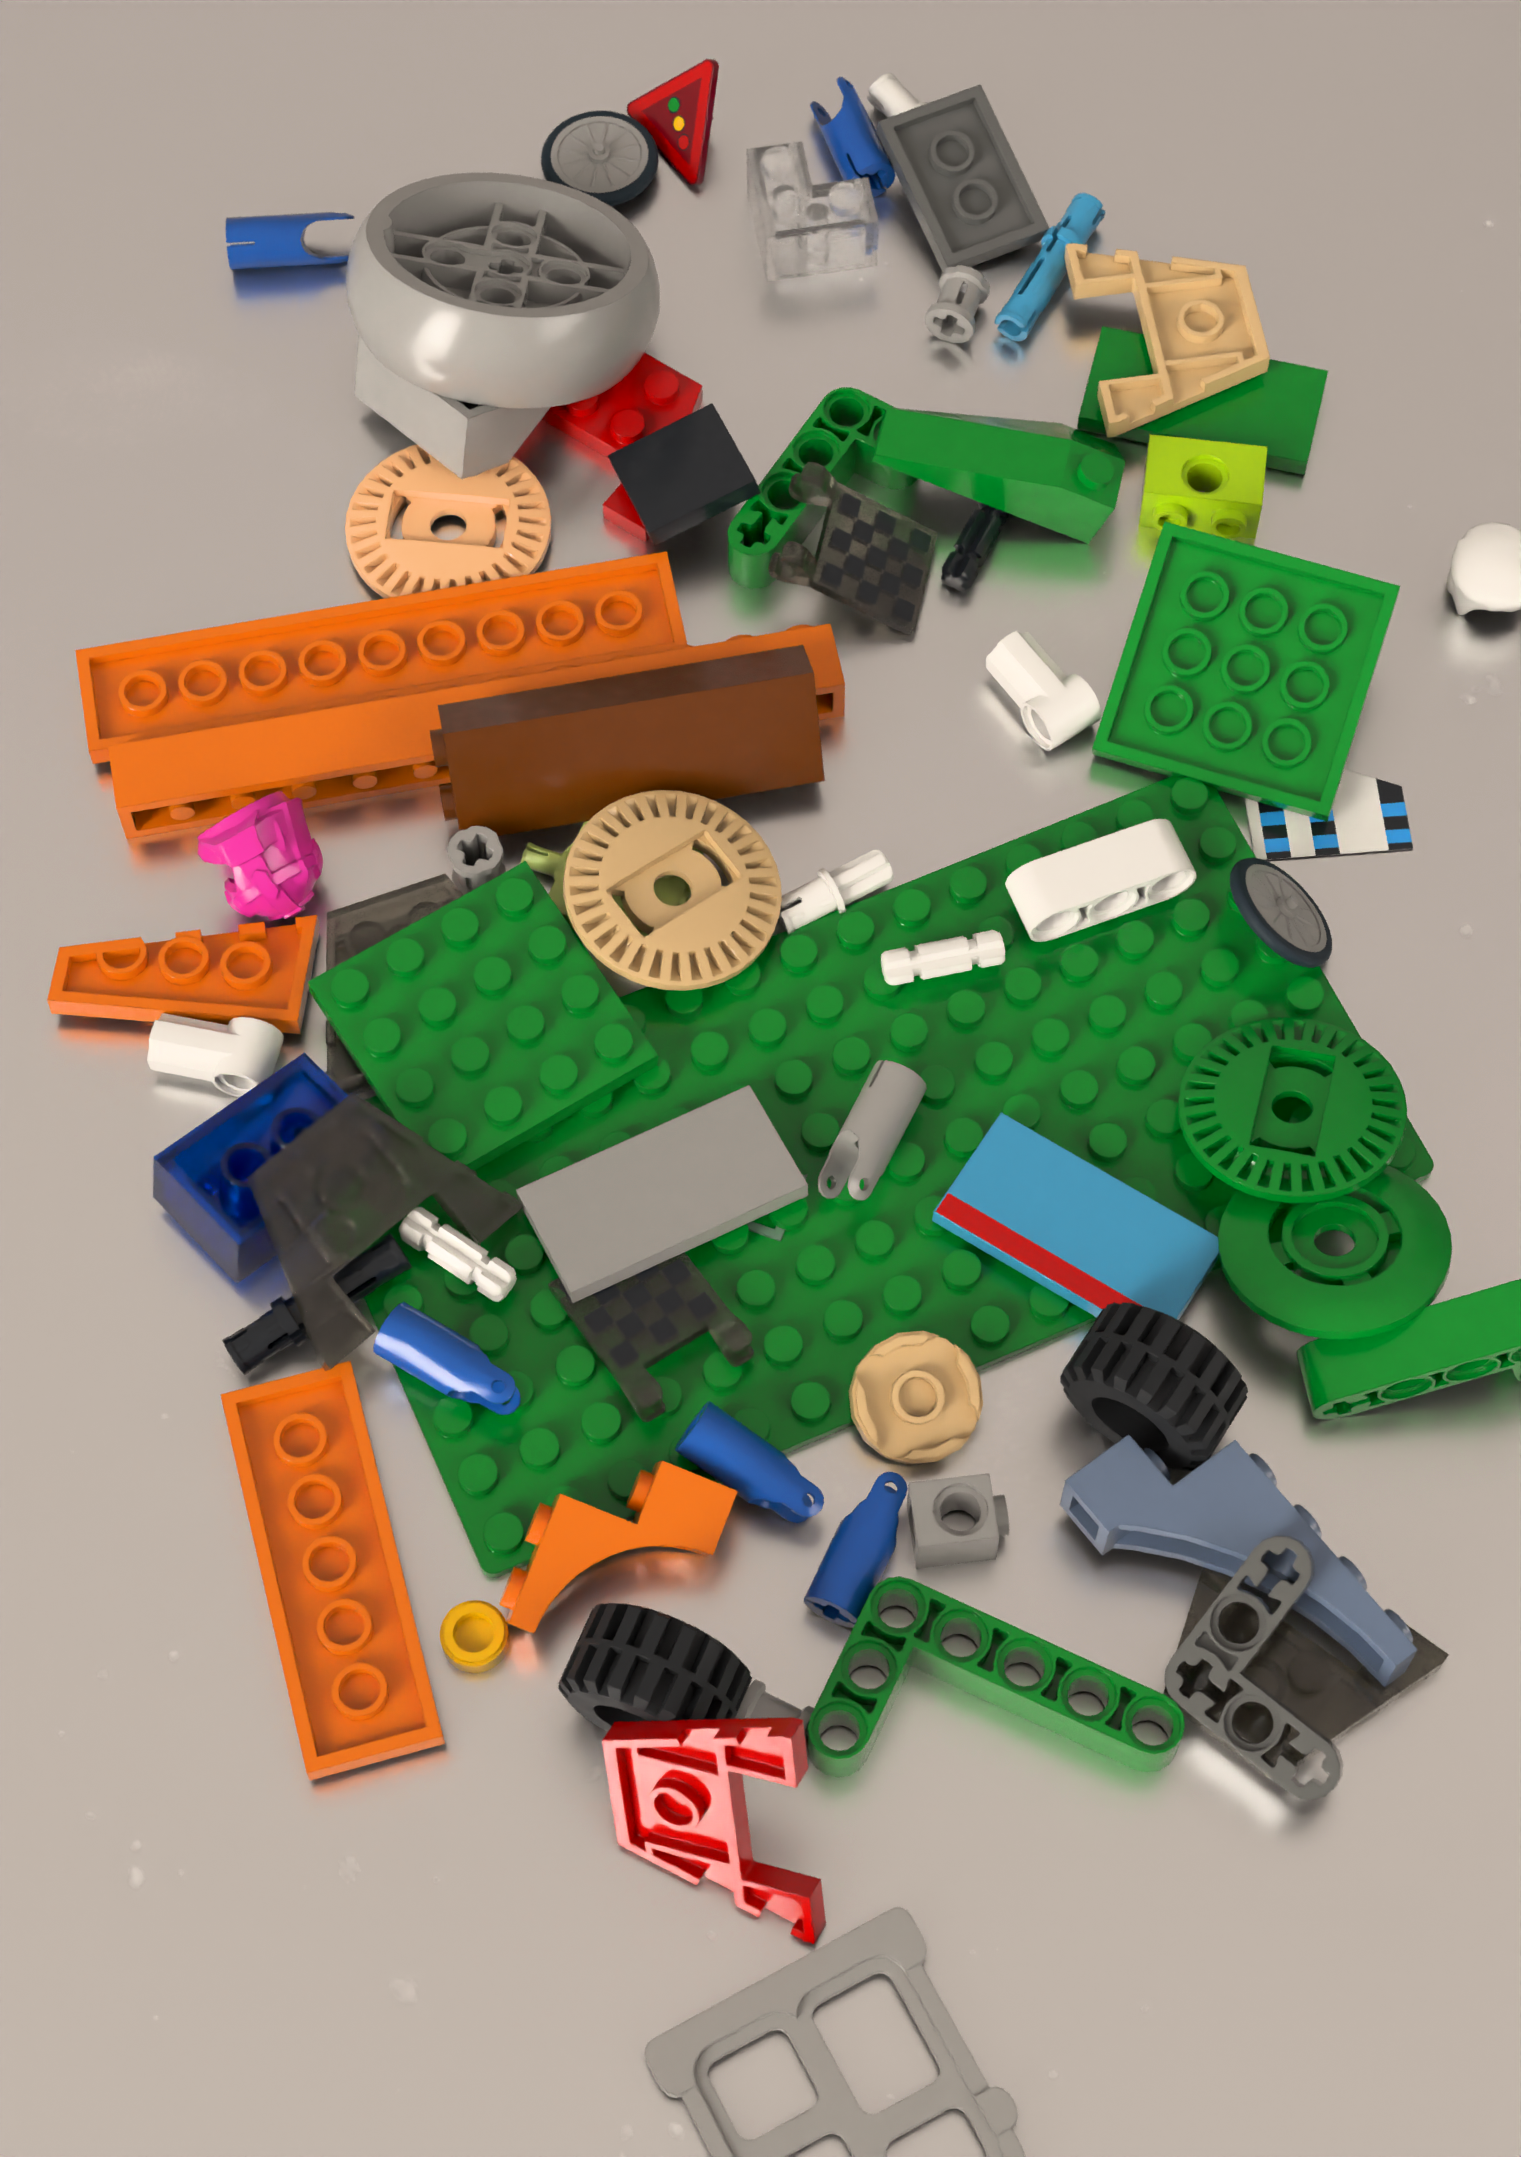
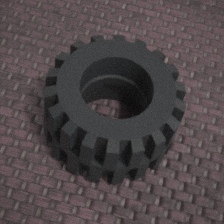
(1156, 1383)
(650, 1669)

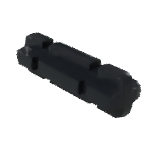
(973, 546)

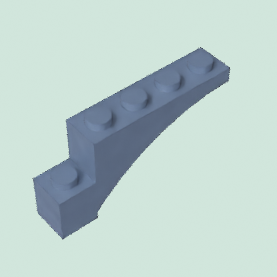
(1216, 1523)

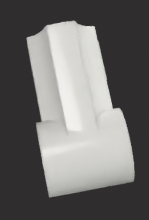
(1049, 701)
(228, 1055)

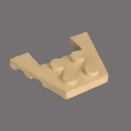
(1195, 325)

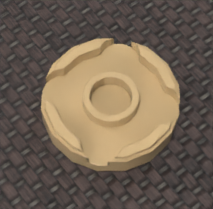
(915, 1398)

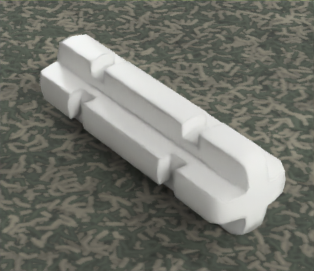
(943, 957)
(458, 1254)

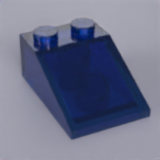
(206, 1171)

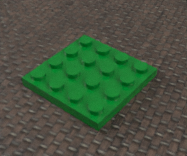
(1246, 670)
(484, 1021)

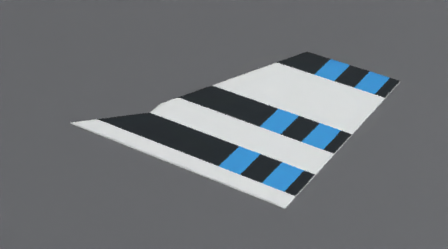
(1363, 818)

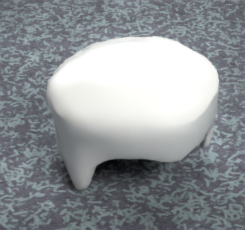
(1487, 569)

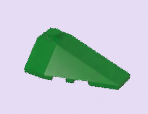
(1013, 465)

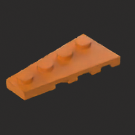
(192, 976)

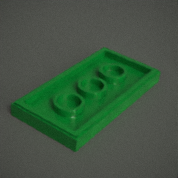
(1267, 410)

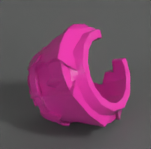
(269, 856)

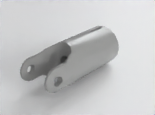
(872, 1130)

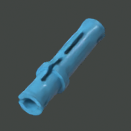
(1049, 267)

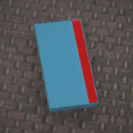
(1074, 1225)

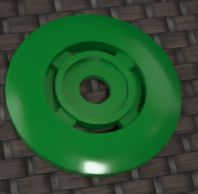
(1343, 1079)
(1374, 1288)

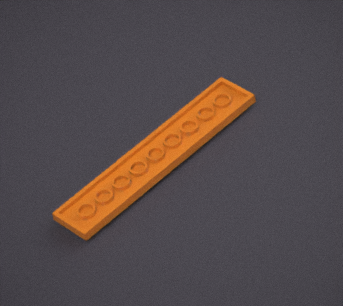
(377, 649)

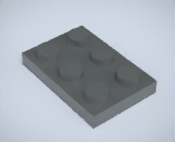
(962, 179)

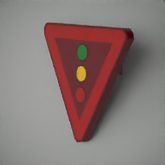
(681, 117)

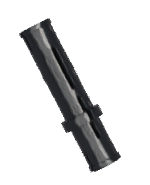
(283, 1322)

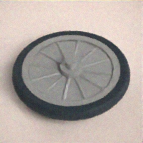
(601, 156)
(1280, 912)

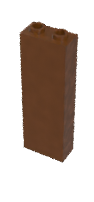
(584, 744)

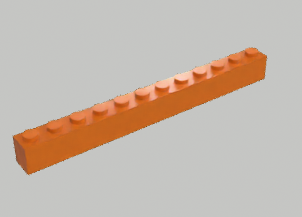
(373, 744)

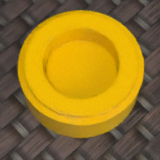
(474, 1636)

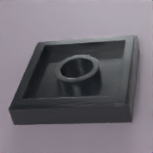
(684, 474)

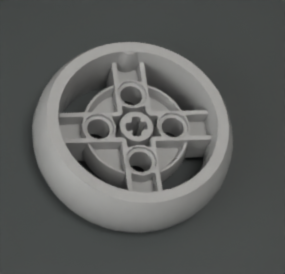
(502, 290)

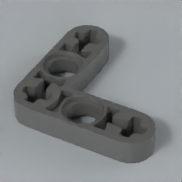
(1231, 1660)

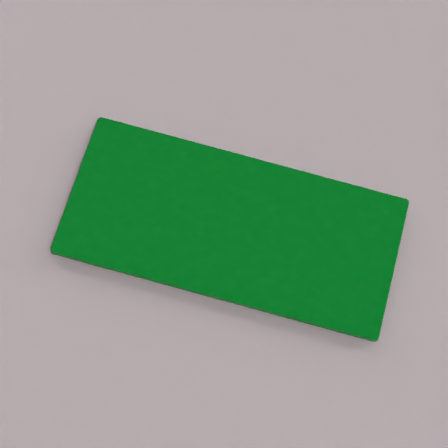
(1061, 1036)

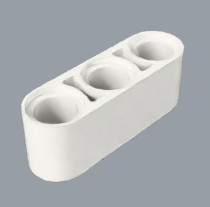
(1100, 880)

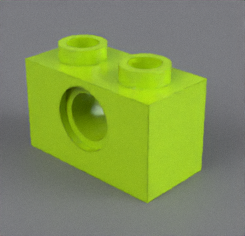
(1227, 473)

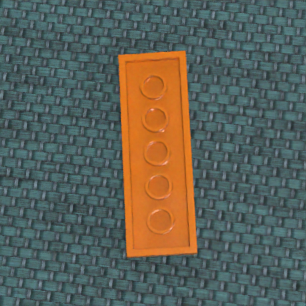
(331, 1571)

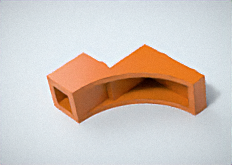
(570, 1536)

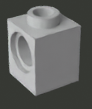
(937, 1543)

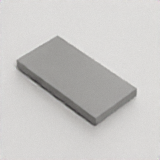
(661, 1193)

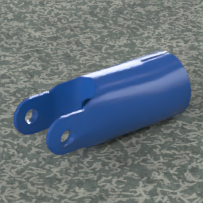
(855, 141)
(277, 241)
(444, 1360)
(748, 1465)
(858, 1554)

